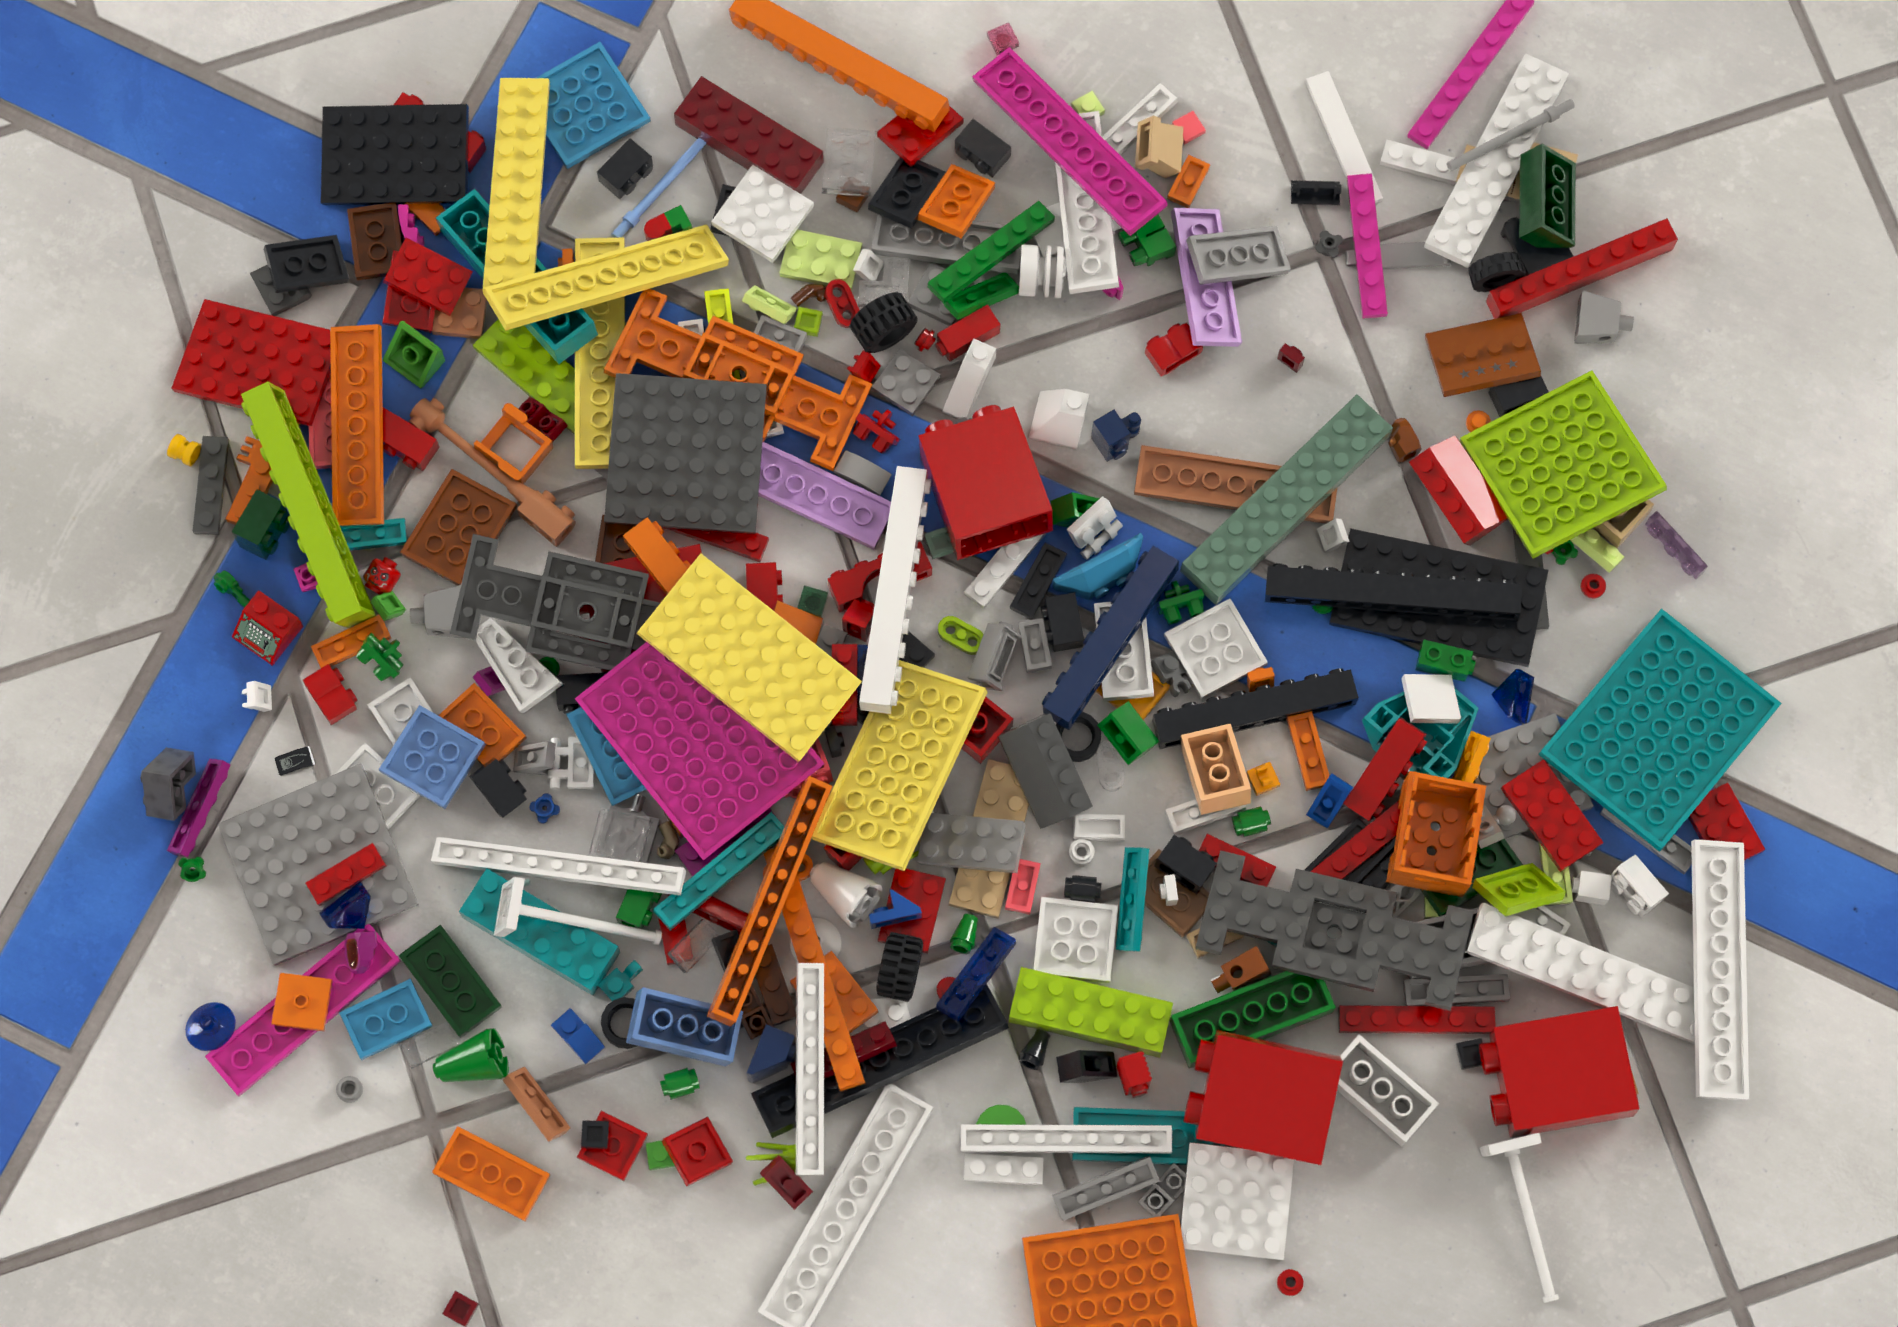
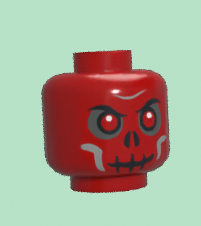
(381, 575)

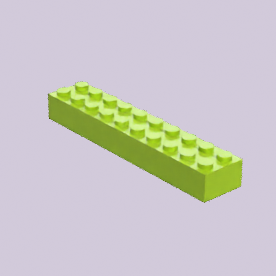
(307, 505)

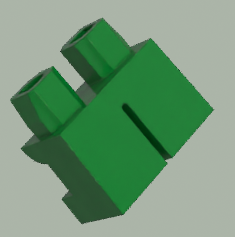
(1152, 243)

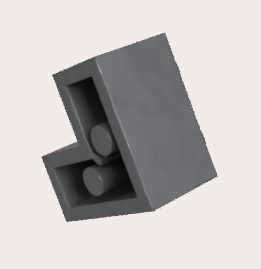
(165, 783)

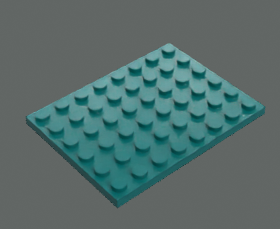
(1660, 729)

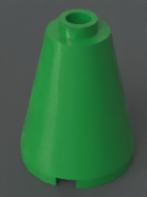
(474, 1059)

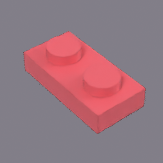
(1023, 887)

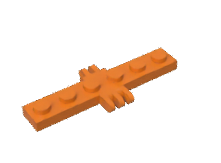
(256, 478)

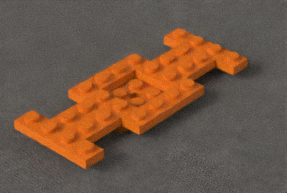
(732, 348)

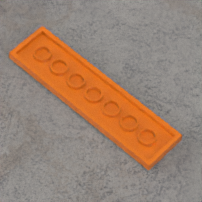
(357, 424)

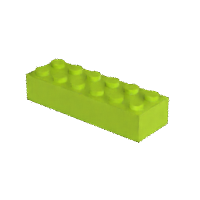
(1090, 1012)

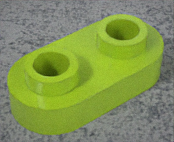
(961, 636)

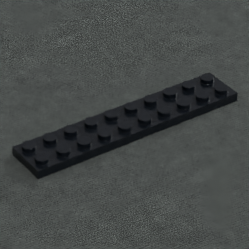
(918, 1043)

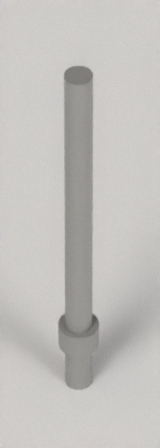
(1549, 115)

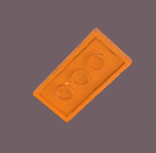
(491, 1173)

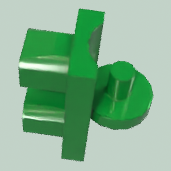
(1171, 606)
(384, 654)

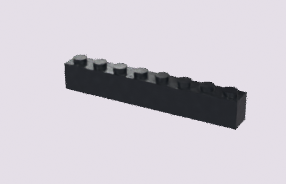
(1258, 707)

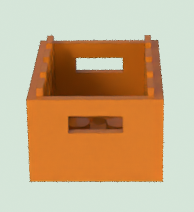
(1458, 811)

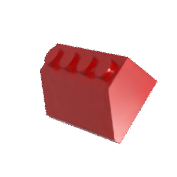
(1459, 489)

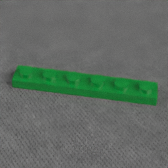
(991, 252)

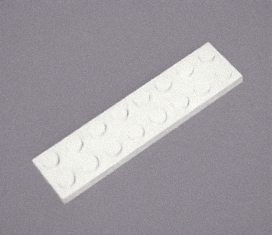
(1086, 232)

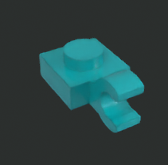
(618, 984)

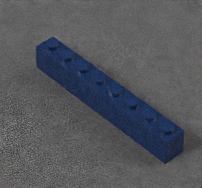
(1110, 637)

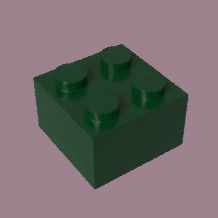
(261, 525)

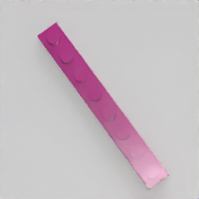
(1469, 71)

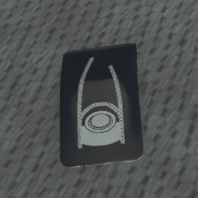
(294, 760)

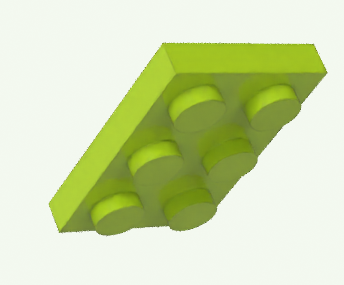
(1518, 889)

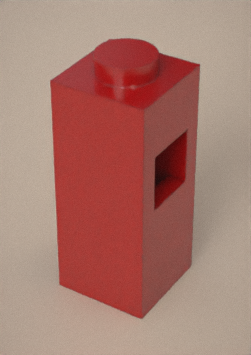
(958, 337)

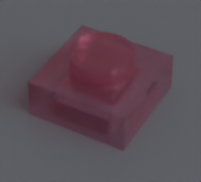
(1002, 38)

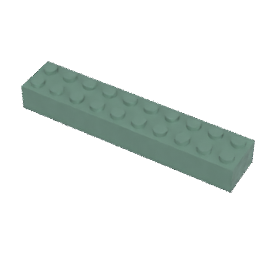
(1286, 499)

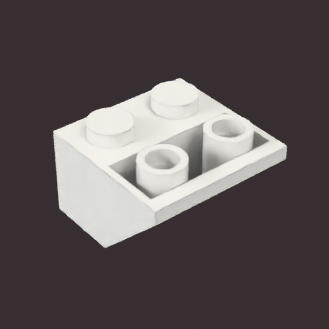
(1637, 886)

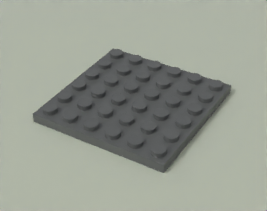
(685, 453)

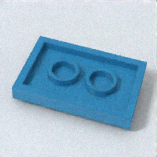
(385, 1019)

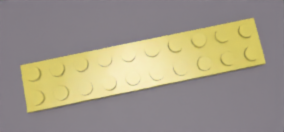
(516, 179)
(605, 277)
(592, 386)

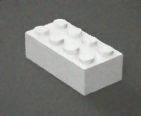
(1383, 1091)

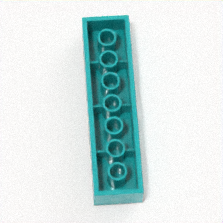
(466, 228)

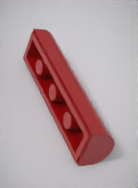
(722, 914)

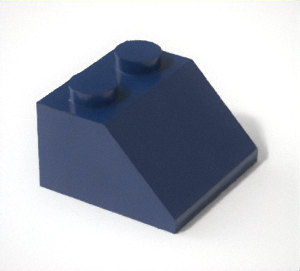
(772, 1054)

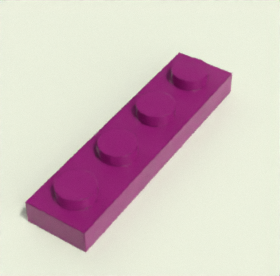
(199, 807)

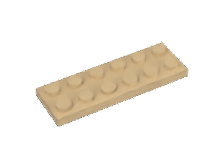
(998, 799)

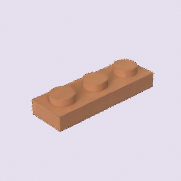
(536, 1104)

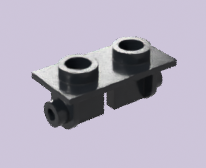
(1315, 192)

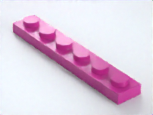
(1367, 246)

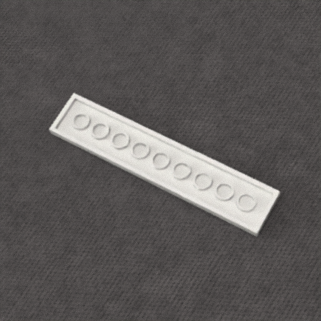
(1490, 176)
(1720, 970)
(1583, 971)
(846, 1209)

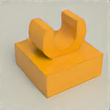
(1263, 778)

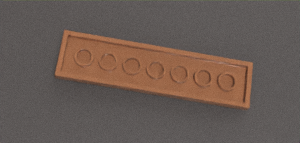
(1208, 480)

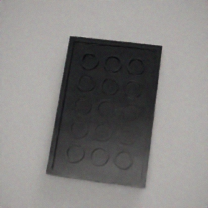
(394, 154)

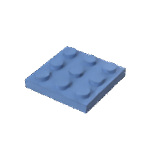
(432, 757)

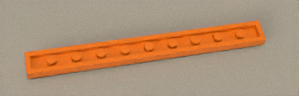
(808, 950)

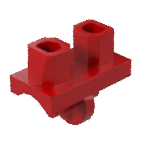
(885, 437)

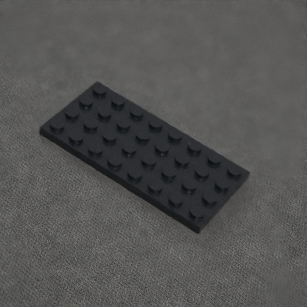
(1488, 638)

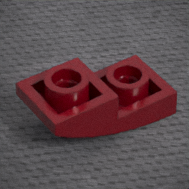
(542, 418)

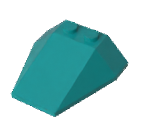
(1443, 740)

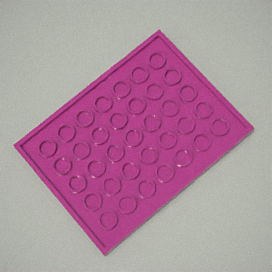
(691, 748)

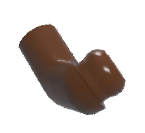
(809, 291)

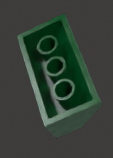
(1547, 198)

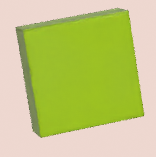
(808, 321)

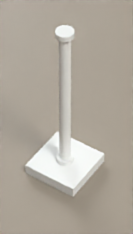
(511, 907)
(1511, 1149)

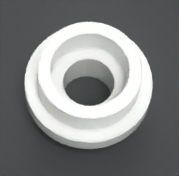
(1084, 844)

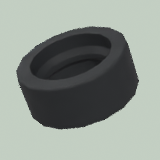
(1091, 723)
(607, 1014)

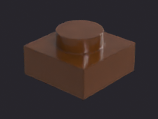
(851, 202)

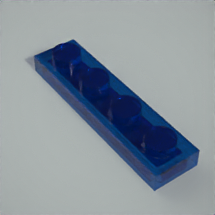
(976, 974)

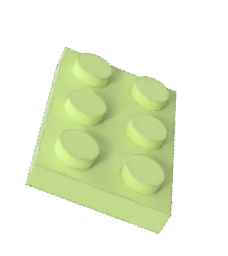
(820, 258)

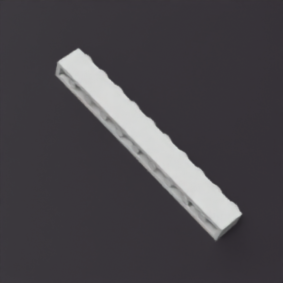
(893, 590)

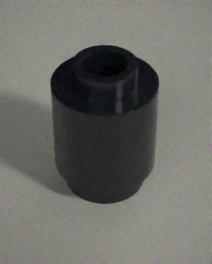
(1082, 888)

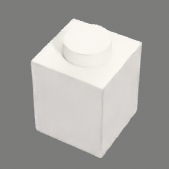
(1591, 887)

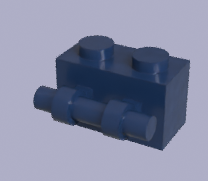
(1113, 434)

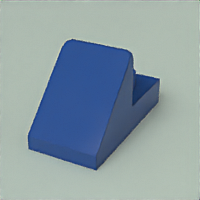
(1329, 801)
(902, 911)
(578, 1036)

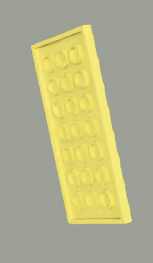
(749, 657)
(899, 767)

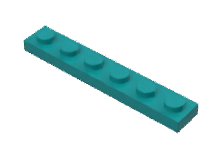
(720, 871)

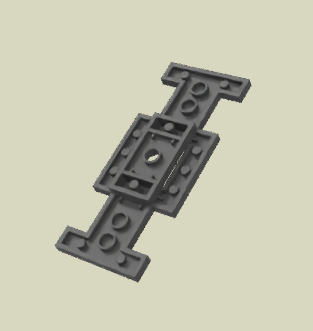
(554, 604)
(1366, 940)

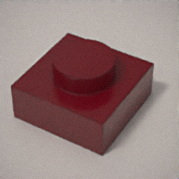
(1291, 357)
(460, 1309)

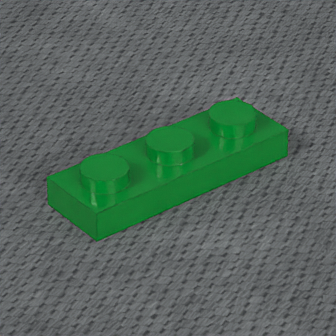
(982, 294)

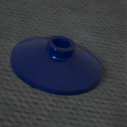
(215, 1033)

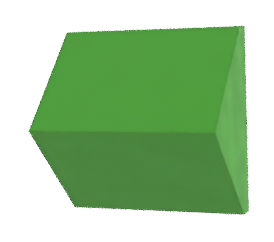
(413, 355)

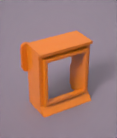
(518, 419)

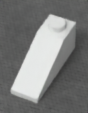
(970, 379)

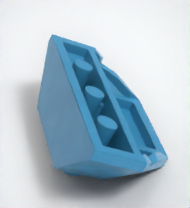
(1101, 572)

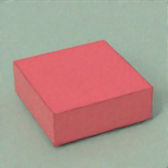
(1191, 126)

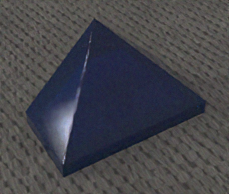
(1515, 695)
(348, 910)

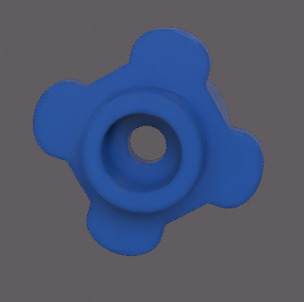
(545, 800)

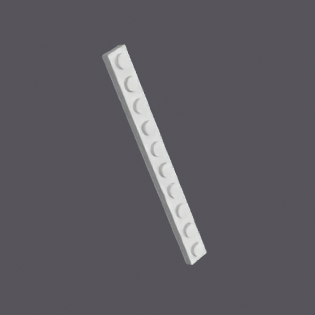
(559, 866)

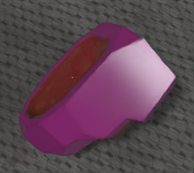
(360, 950)

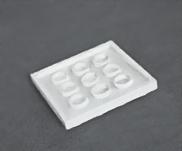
(1236, 1201)

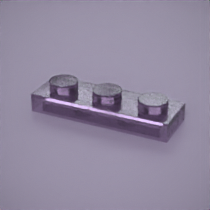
(1675, 545)

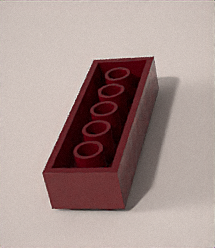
(747, 135)

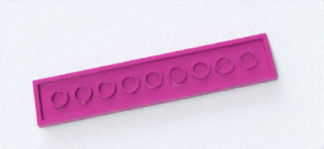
(1070, 141)

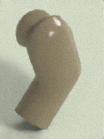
(670, 841)

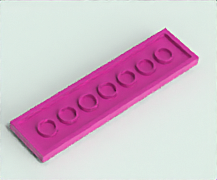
(261, 1046)

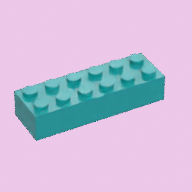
(562, 948)

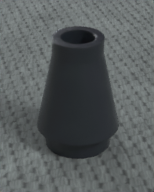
(1034, 1052)

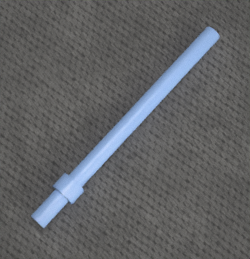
(632, 217)

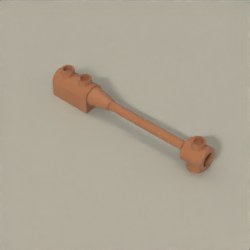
(535, 507)

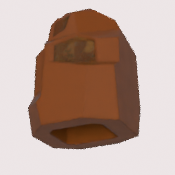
(1404, 441)

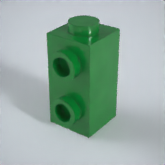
(1445, 660)
(636, 908)

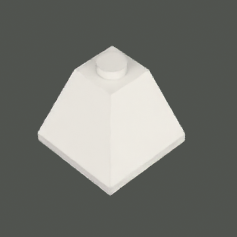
(1059, 417)

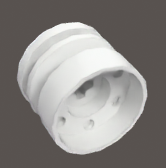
(1041, 271)

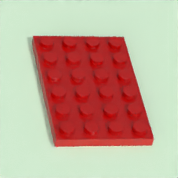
(244, 348)

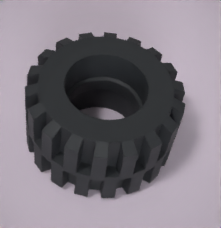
(883, 322)
(899, 966)

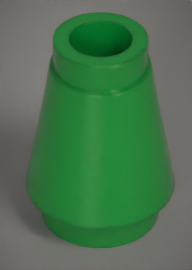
(965, 934)

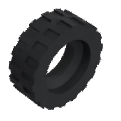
(1496, 271)

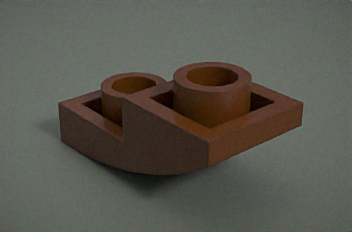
(754, 1015)

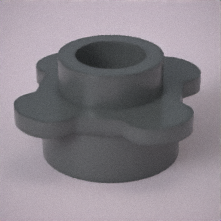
(1326, 250)

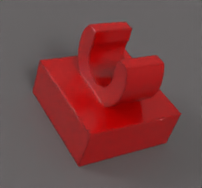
(865, 366)

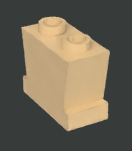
(1159, 147)

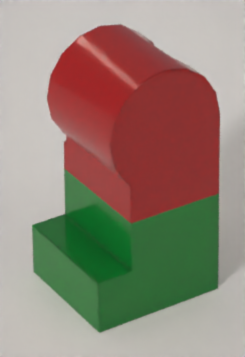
(667, 224)

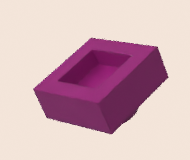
(488, 681)

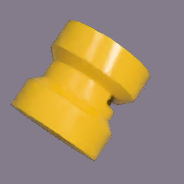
(182, 449)

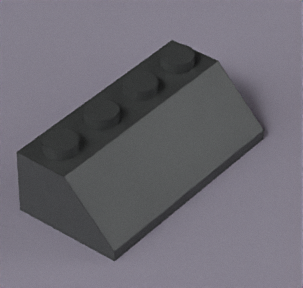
(1045, 771)

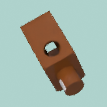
(1253, 969)

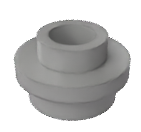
(344, 1083)

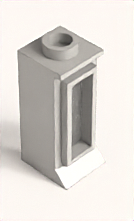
(993, 655)

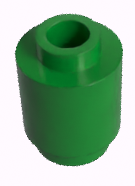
(1251, 821)
(679, 1083)

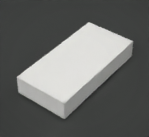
(1099, 827)

